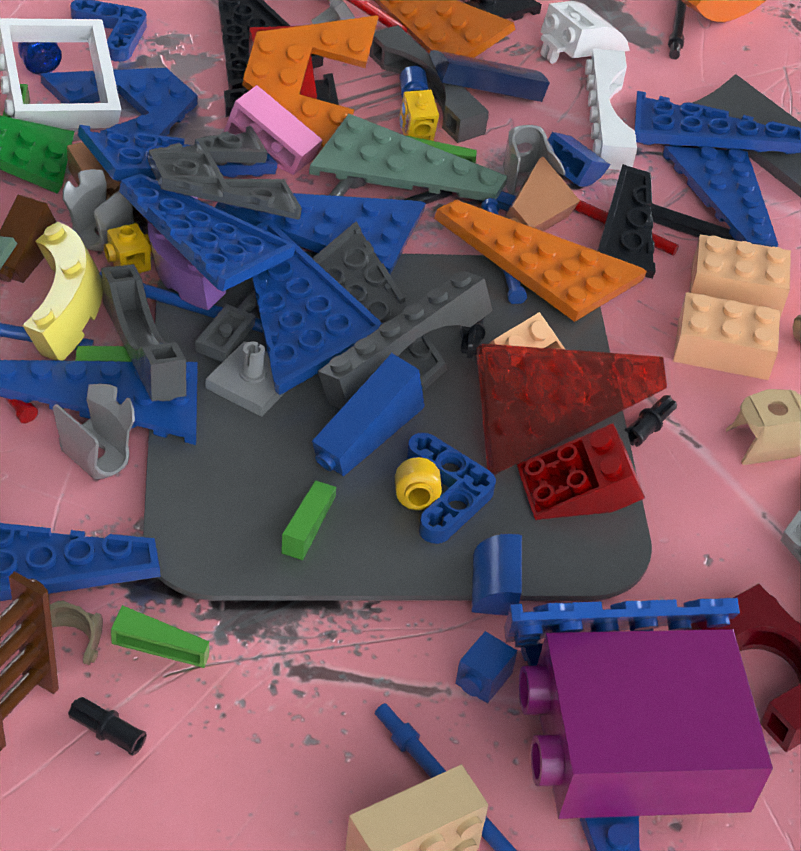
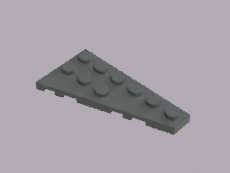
(357, 268)

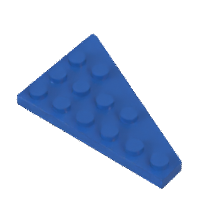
(529, 627)

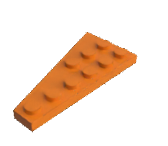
(449, 25)

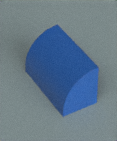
(578, 161)
(497, 574)

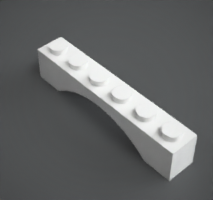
(612, 137)

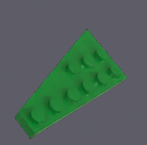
(34, 152)

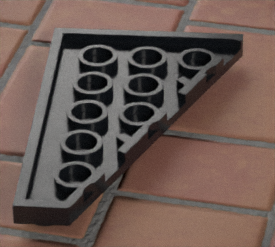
(235, 21)

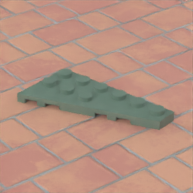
(402, 162)

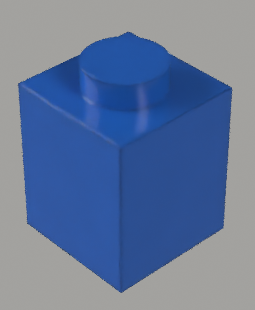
(486, 667)

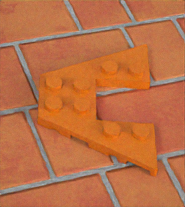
(282, 57)

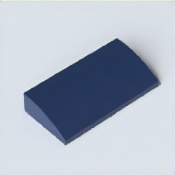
(489, 76)

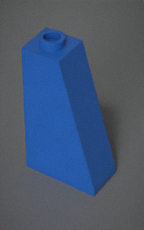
(370, 416)

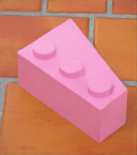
(279, 131)

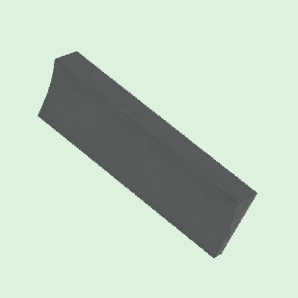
(743, 99)

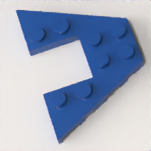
(152, 91)

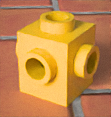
(128, 246)

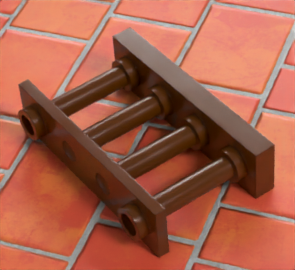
(35, 643)

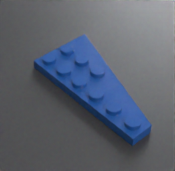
(68, 384)

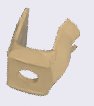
(775, 422)

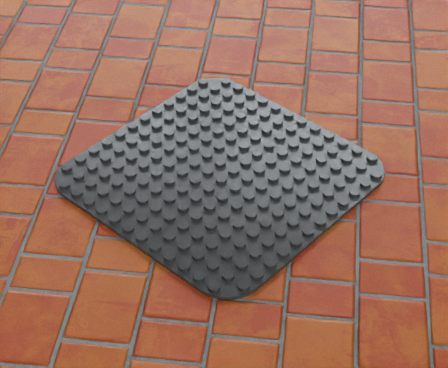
(232, 494)

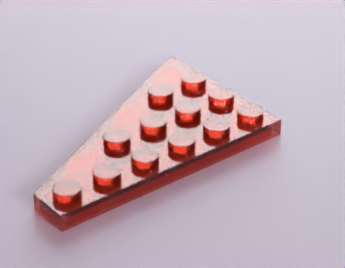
(549, 394)

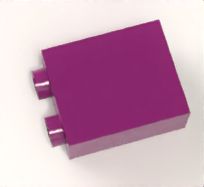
(645, 724)

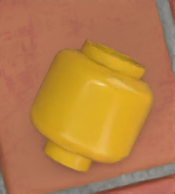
(417, 483)

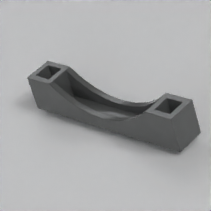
(462, 113)
(456, 302)
(156, 362)

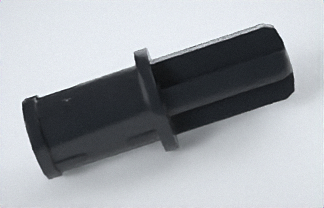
(472, 338)
(650, 420)
(107, 725)

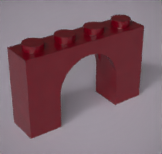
(771, 628)

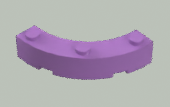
(180, 274)

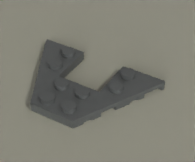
(195, 173)

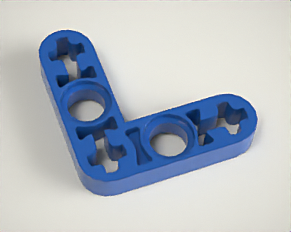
(122, 20)
(461, 487)

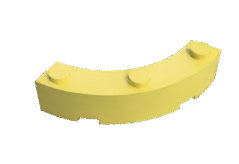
(72, 298)

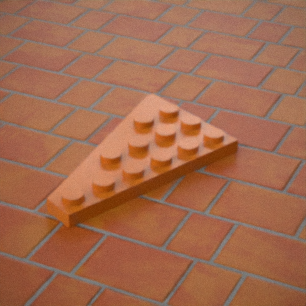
(555, 269)

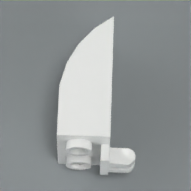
(577, 31)

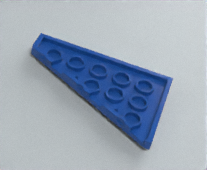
(324, 217)
(210, 239)
(305, 316)

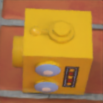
(419, 114)

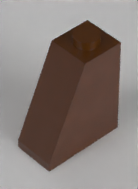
(25, 224)

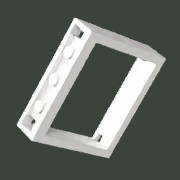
(60, 115)

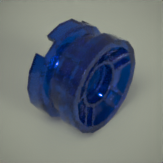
(39, 61)

